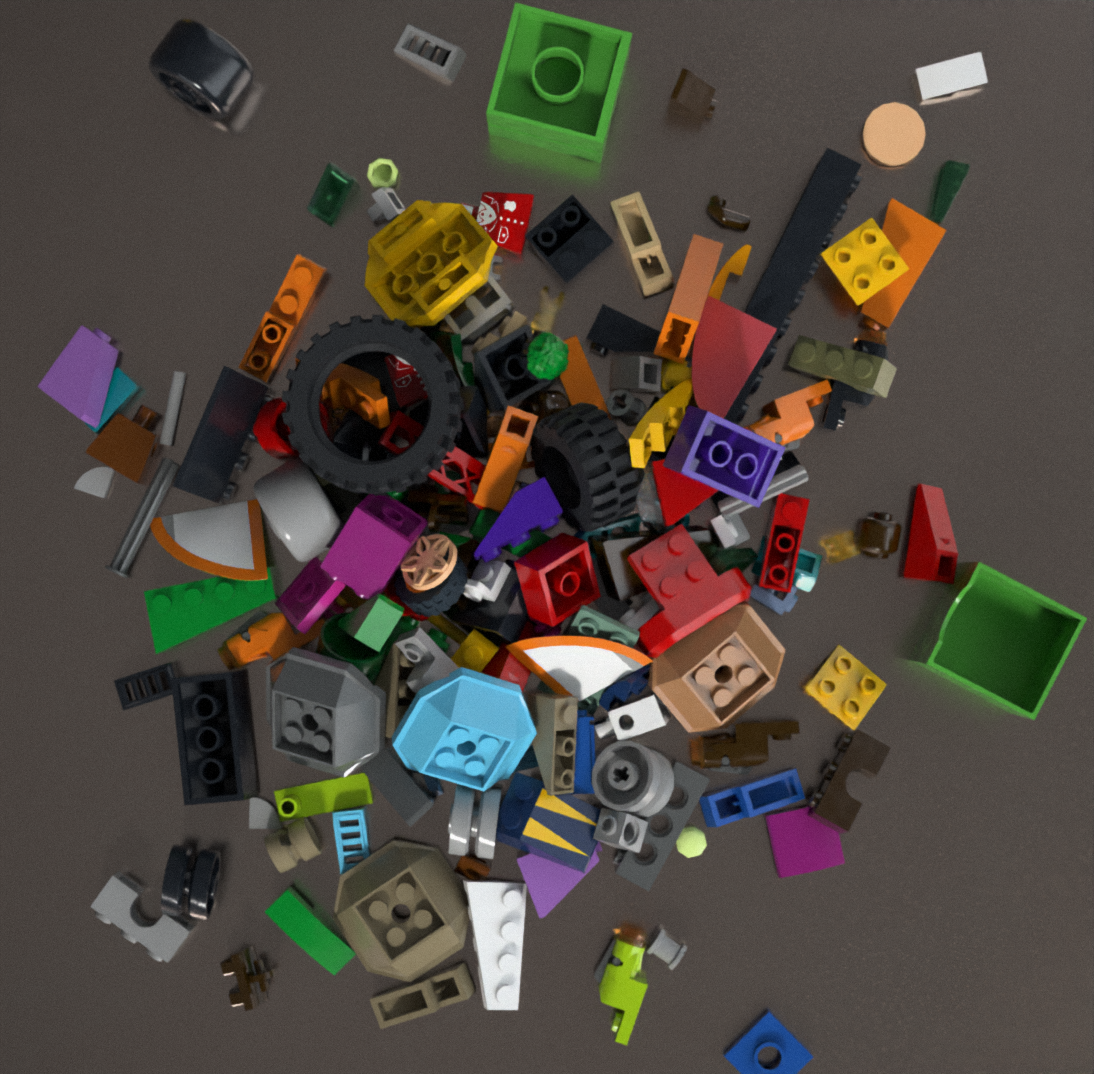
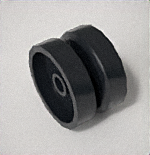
(190, 882)

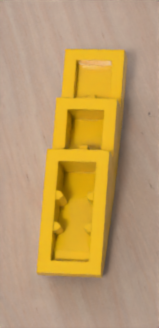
(660, 423)

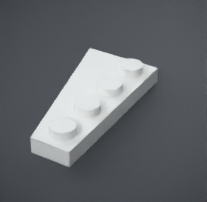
(498, 930)

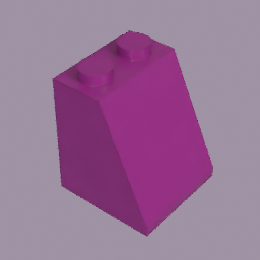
(373, 544)

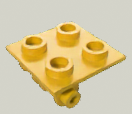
(864, 261)
(845, 687)

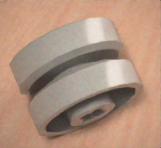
(632, 779)
(473, 821)

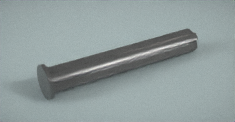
(143, 517)

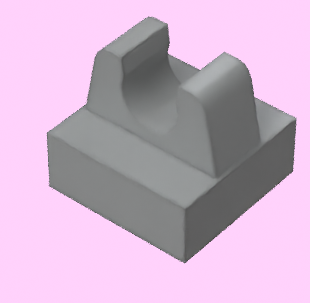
(386, 205)

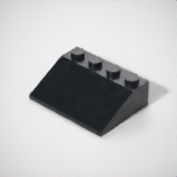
(223, 437)

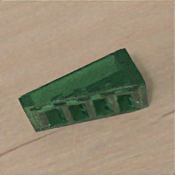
(948, 185)

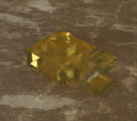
(545, 320)

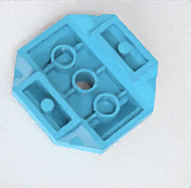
(466, 729)

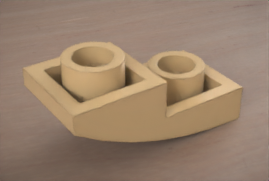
(507, 326)

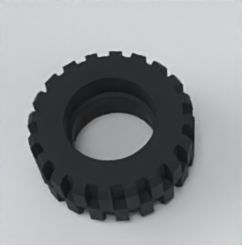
(585, 466)

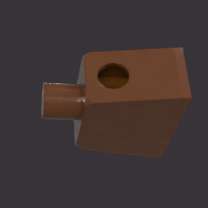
(128, 444)

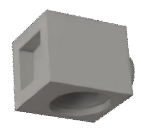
(620, 830)

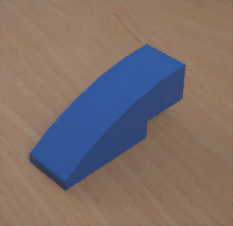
(751, 798)

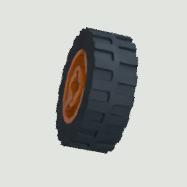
(435, 599)

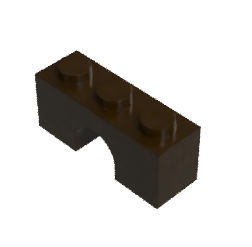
(833, 803)

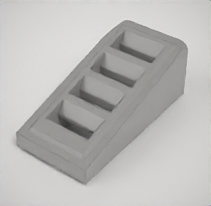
(444, 66)

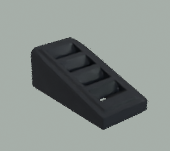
(170, 671)

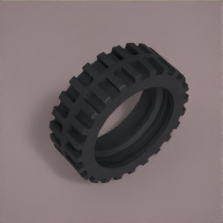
(308, 381)

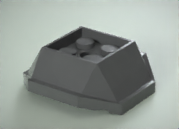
(323, 712)

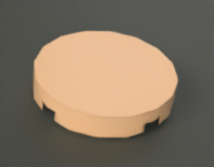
(893, 134)

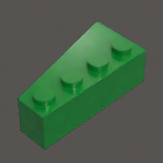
(199, 606)

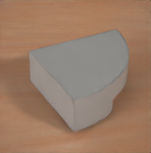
(96, 481)
(263, 815)

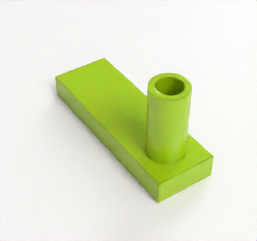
(323, 796)

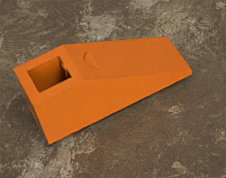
(505, 458)

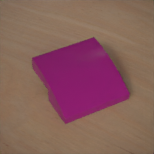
(802, 843)

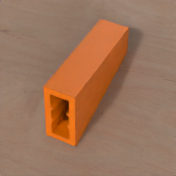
(915, 242)
(688, 299)

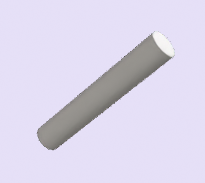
(172, 408)

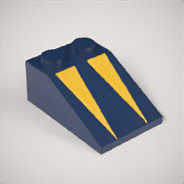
(547, 825)

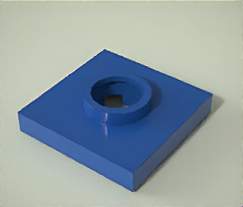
(764, 1033)

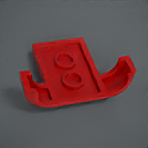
(683, 589)

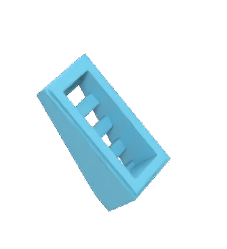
(350, 814)

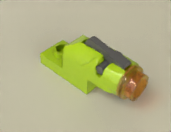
(618, 980)

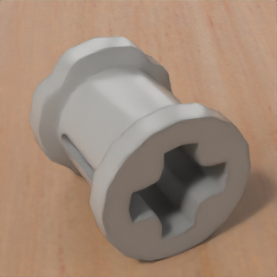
(623, 410)
(666, 949)

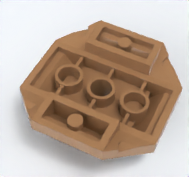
(687, 677)

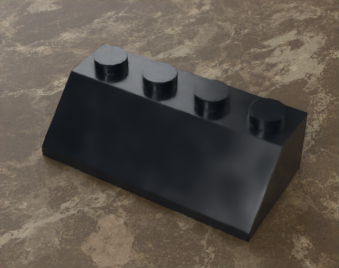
(214, 737)

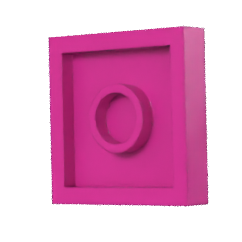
(310, 596)

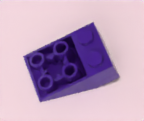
(526, 511)

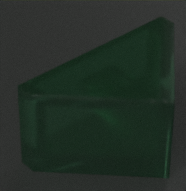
(333, 194)

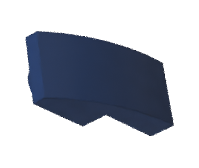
(625, 687)

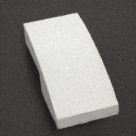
(951, 75)

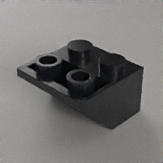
(569, 241)

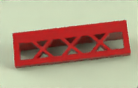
(458, 460)

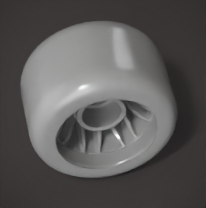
(299, 509)

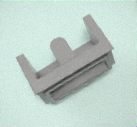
(481, 313)

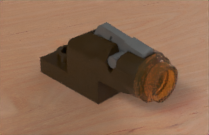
(744, 749)

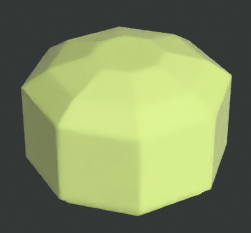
(382, 173)
(691, 841)

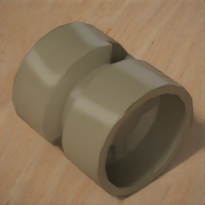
(291, 845)

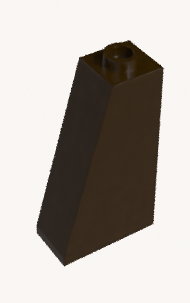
(614, 548)

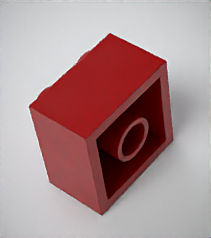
(557, 579)

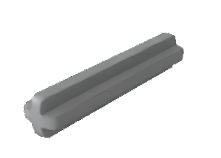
(778, 485)

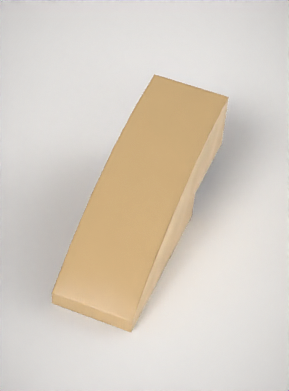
(642, 244)

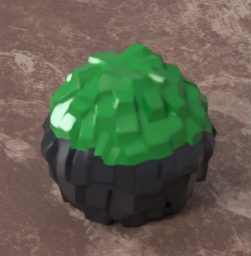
(543, 356)

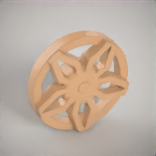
(429, 561)

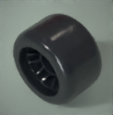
(201, 69)

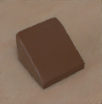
(473, 867)

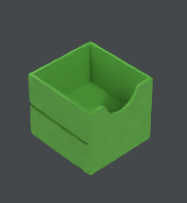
(558, 82)
(998, 639)

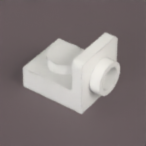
(729, 531)
(486, 580)

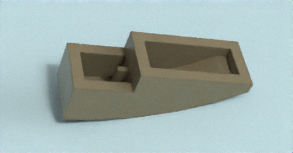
(423, 995)

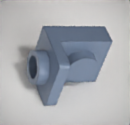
(768, 599)

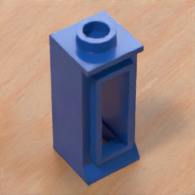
(584, 754)

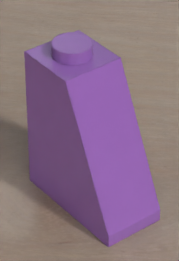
(82, 374)
(550, 881)

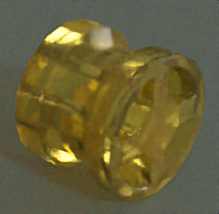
(842, 546)

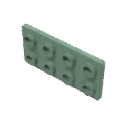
(595, 624)

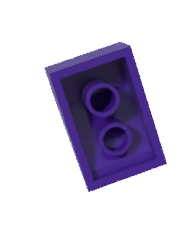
(724, 456)

